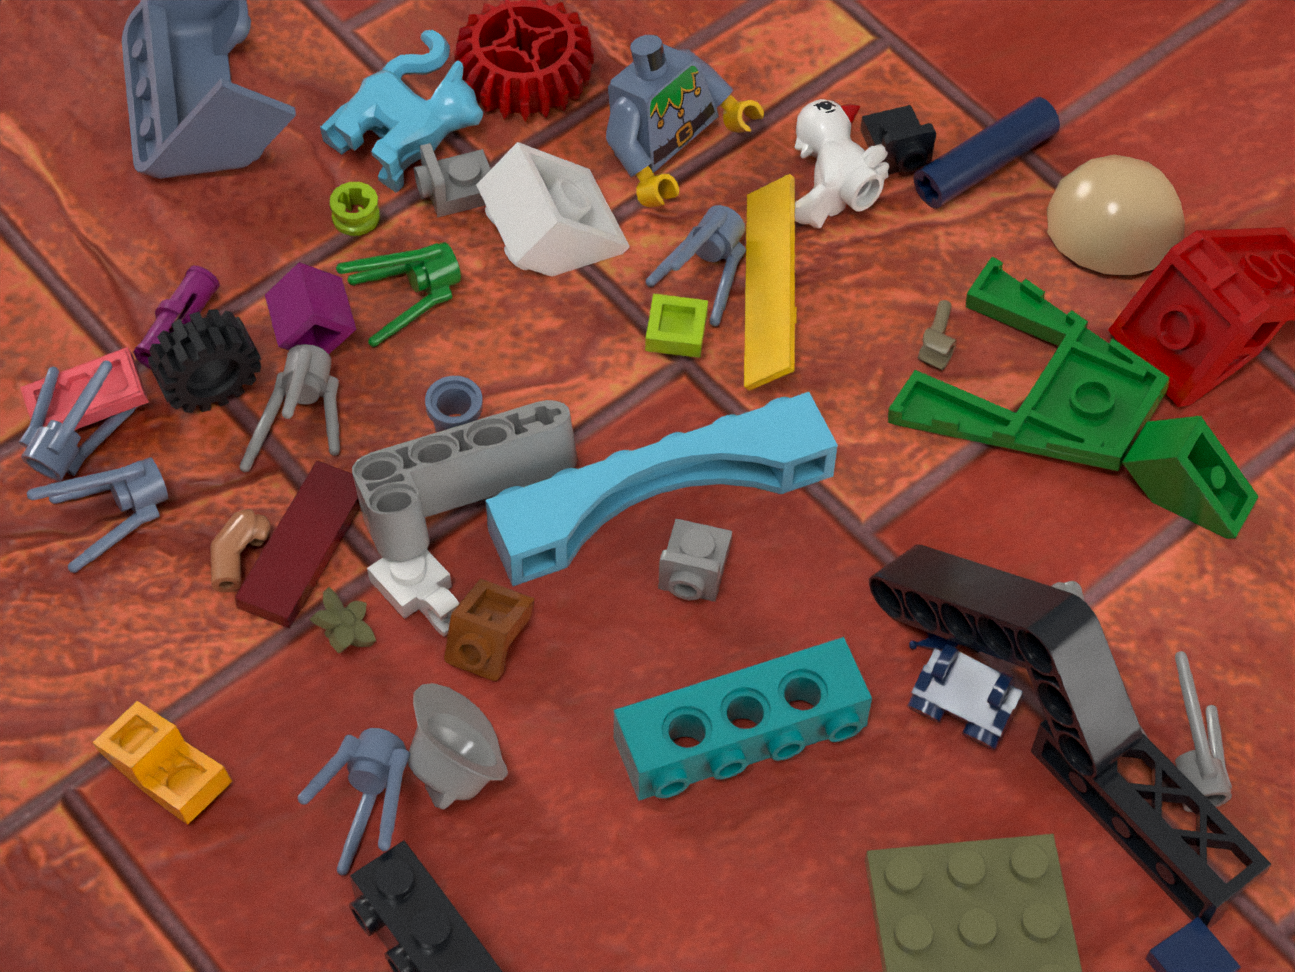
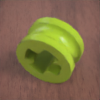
(354, 194)

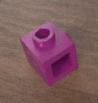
(310, 309)

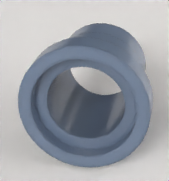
(453, 396)

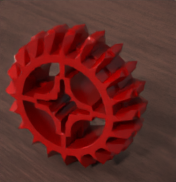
(525, 57)

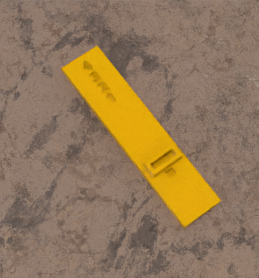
(770, 283)

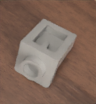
(451, 180)
(694, 560)

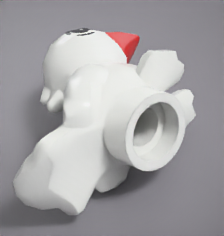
(842, 168)

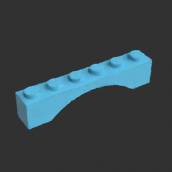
(768, 449)

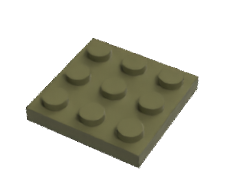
(972, 907)

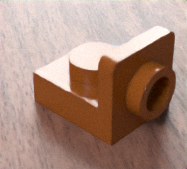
(485, 628)

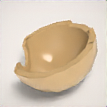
(1115, 215)

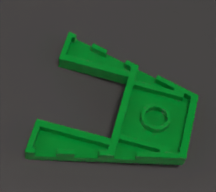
(1079, 410)

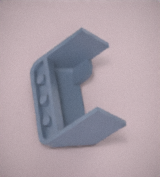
(182, 94)

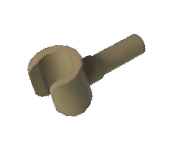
(937, 346)

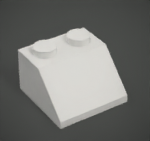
(549, 212)

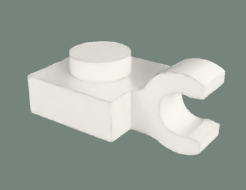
(416, 586)

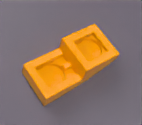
(161, 762)

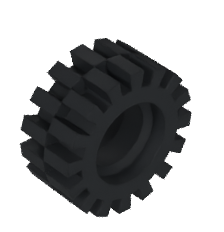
(204, 361)

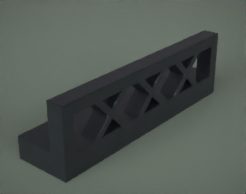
(1149, 839)

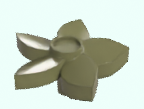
(343, 624)

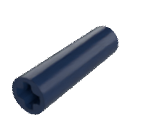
(986, 152)

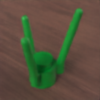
(427, 269)

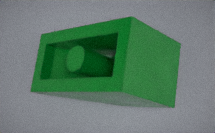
(1191, 474)

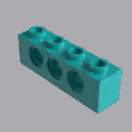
(819, 675)

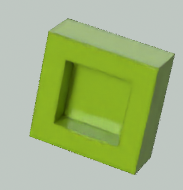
(676, 325)

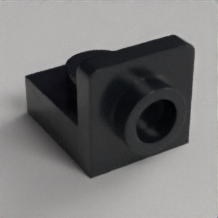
(903, 137)

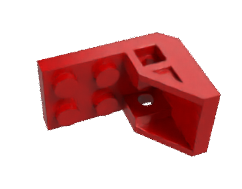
(1211, 306)

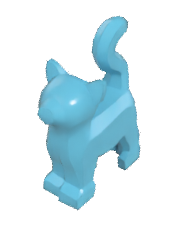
(400, 115)

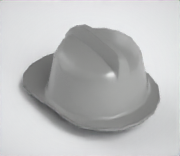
(452, 746)

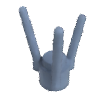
(712, 240)
(54, 448)
(132, 486)
(373, 763)

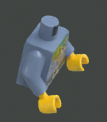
(661, 107)

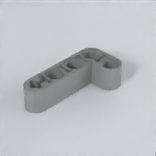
(458, 468)

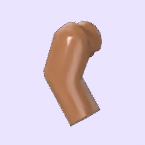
(227, 546)

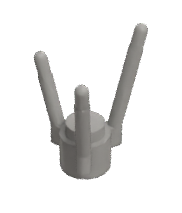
(302, 382)
(1206, 763)

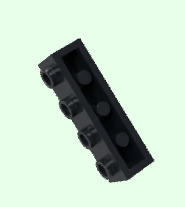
(414, 917)

